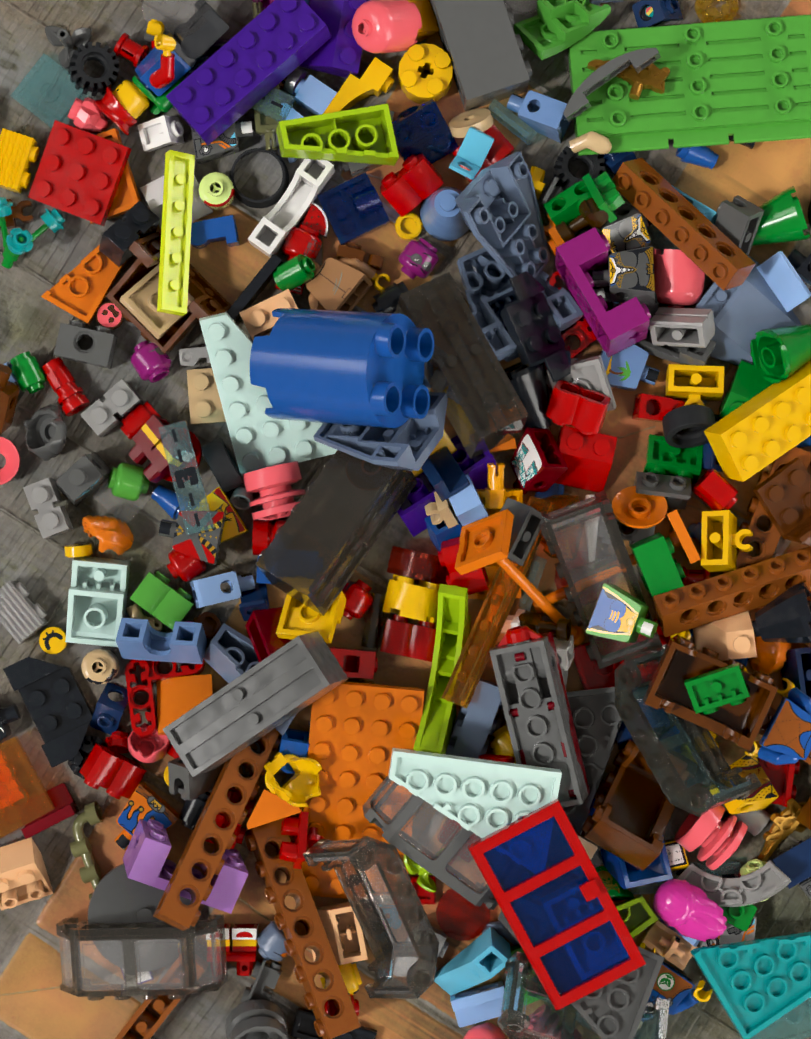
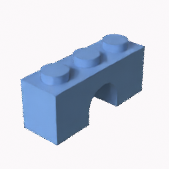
(142, 642)

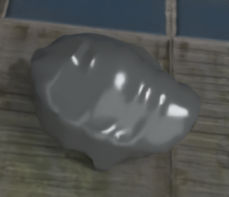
(46, 432)

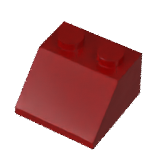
(586, 457)

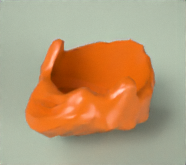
(110, 532)
(770, 656)

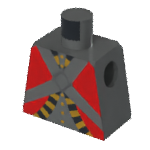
(201, 545)

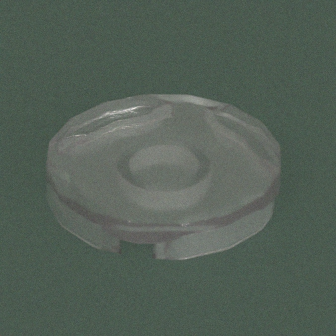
(169, 12)

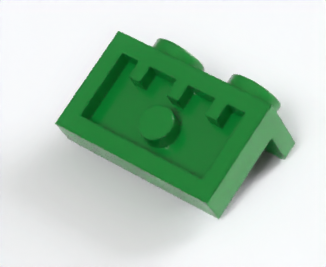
(672, 461)
(717, 689)

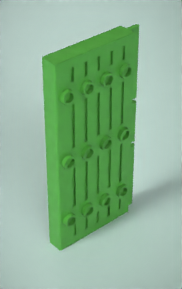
(722, 82)

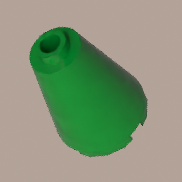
(781, 220)
(781, 351)

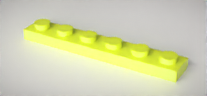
(176, 233)

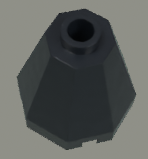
(786, 617)

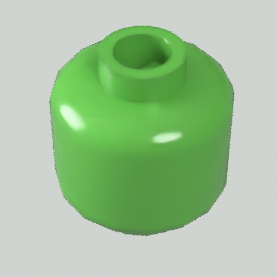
(128, 481)

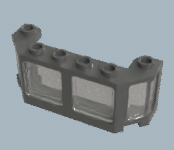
(429, 840)

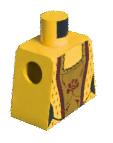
(759, 798)

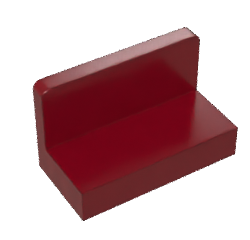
(64, 808)

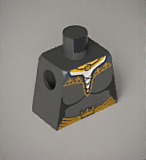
(627, 231)
(629, 276)

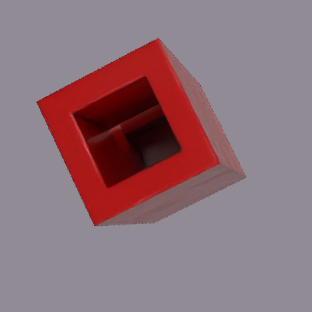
(356, 662)

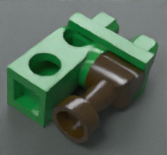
(584, 205)

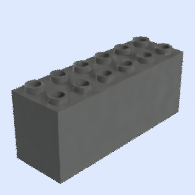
(482, 50)
(255, 703)

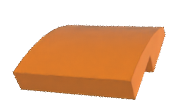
(179, 696)

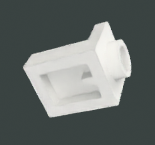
(161, 132)

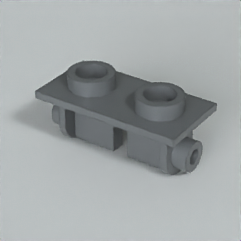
(265, 975)

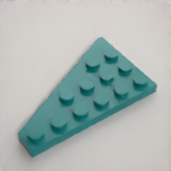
(758, 978)

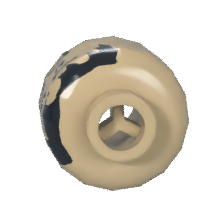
(109, 668)

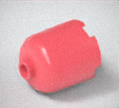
(386, 25)
(677, 279)

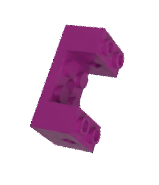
(617, 327)

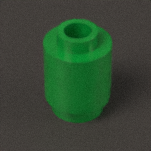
(294, 272)
(28, 372)

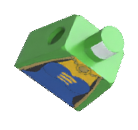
(620, 616)

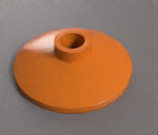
(638, 509)

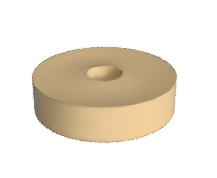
(477, 118)

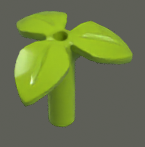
(423, 880)

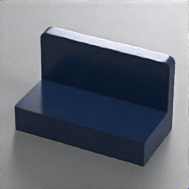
(444, 474)

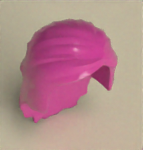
(689, 910)

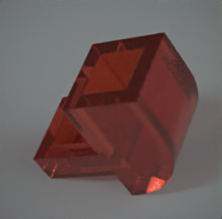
(416, 565)

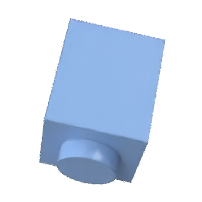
(314, 95)

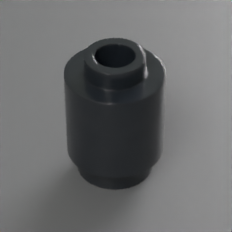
(387, 299)
(192, 810)

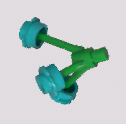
(21, 241)

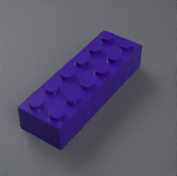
(248, 67)

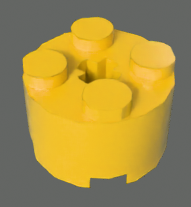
(421, 58)
(411, 600)

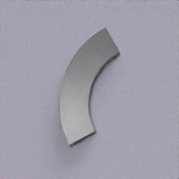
(738, 891)

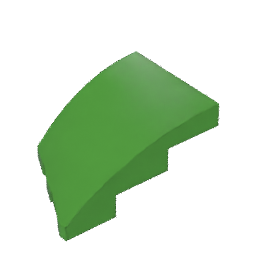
(559, 25)

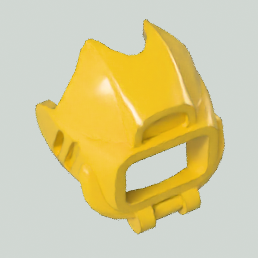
(303, 783)

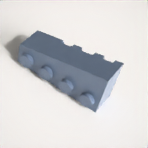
(232, 656)
(475, 722)

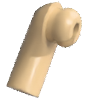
(592, 141)
(135, 612)

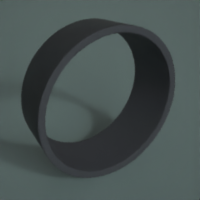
(264, 203)

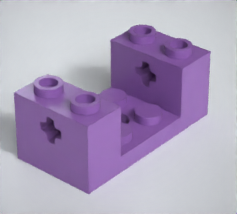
(147, 863)

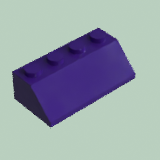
(341, 52)
(413, 510)

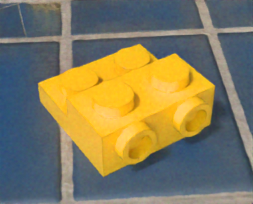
(300, 619)

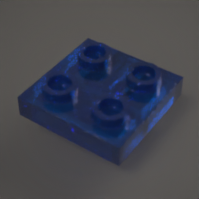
(423, 131)
(353, 208)

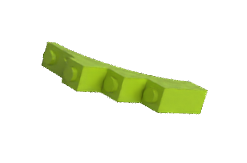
(451, 635)

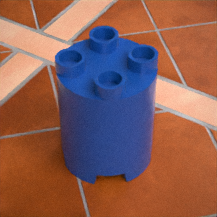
(343, 367)

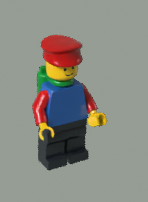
(163, 67)

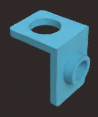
(472, 153)

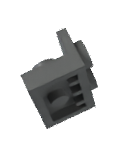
(674, 488)

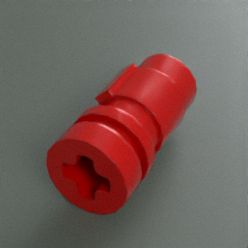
(65, 387)

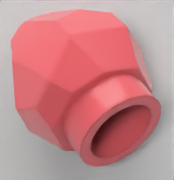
(87, 115)

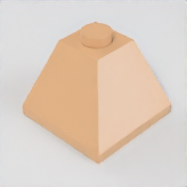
(729, 637)

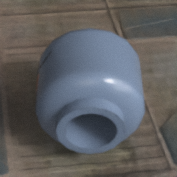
(272, 943)

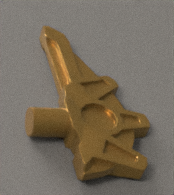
(649, 78)
(783, 825)

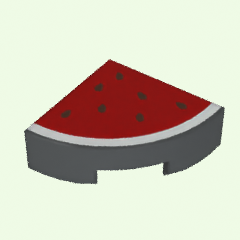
(317, 220)

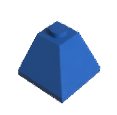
(630, 876)

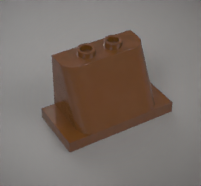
(206, 298)

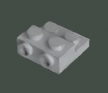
(590, 375)

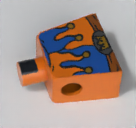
(143, 805)

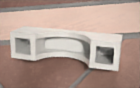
(287, 213)

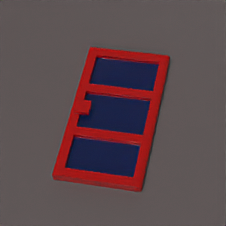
(556, 904)

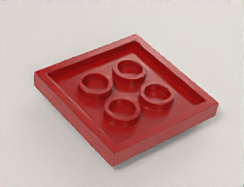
(79, 173)

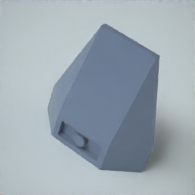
(506, 217)
(741, 314)

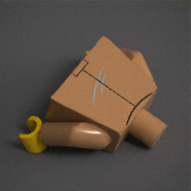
(341, 283)

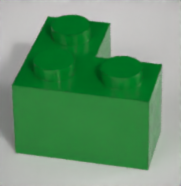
(656, 565)

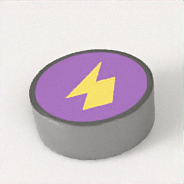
(293, 79)

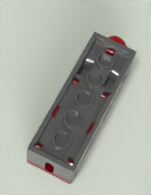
(539, 709)

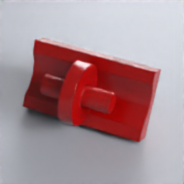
(299, 828)

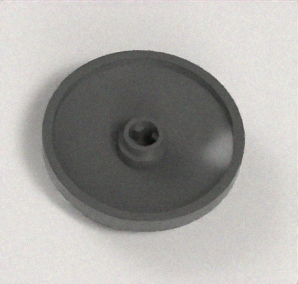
(124, 900)

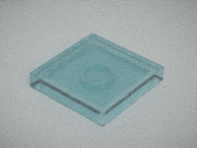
(47, 91)

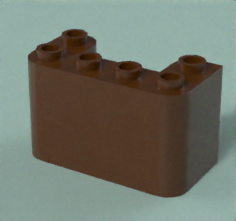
(669, 692)
(630, 811)

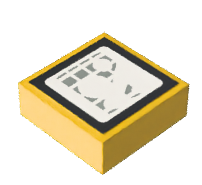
(676, 856)

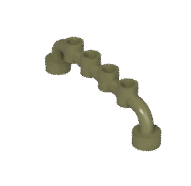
(82, 846)

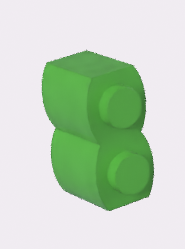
(162, 600)

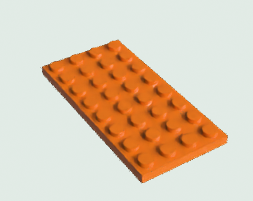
(354, 743)

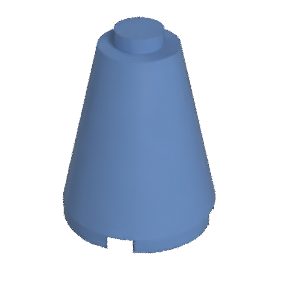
(441, 215)

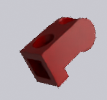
(653, 407)

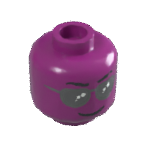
(418, 258)
(150, 362)

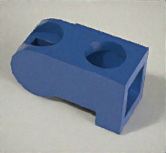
(213, 231)

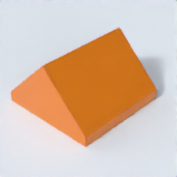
(269, 809)

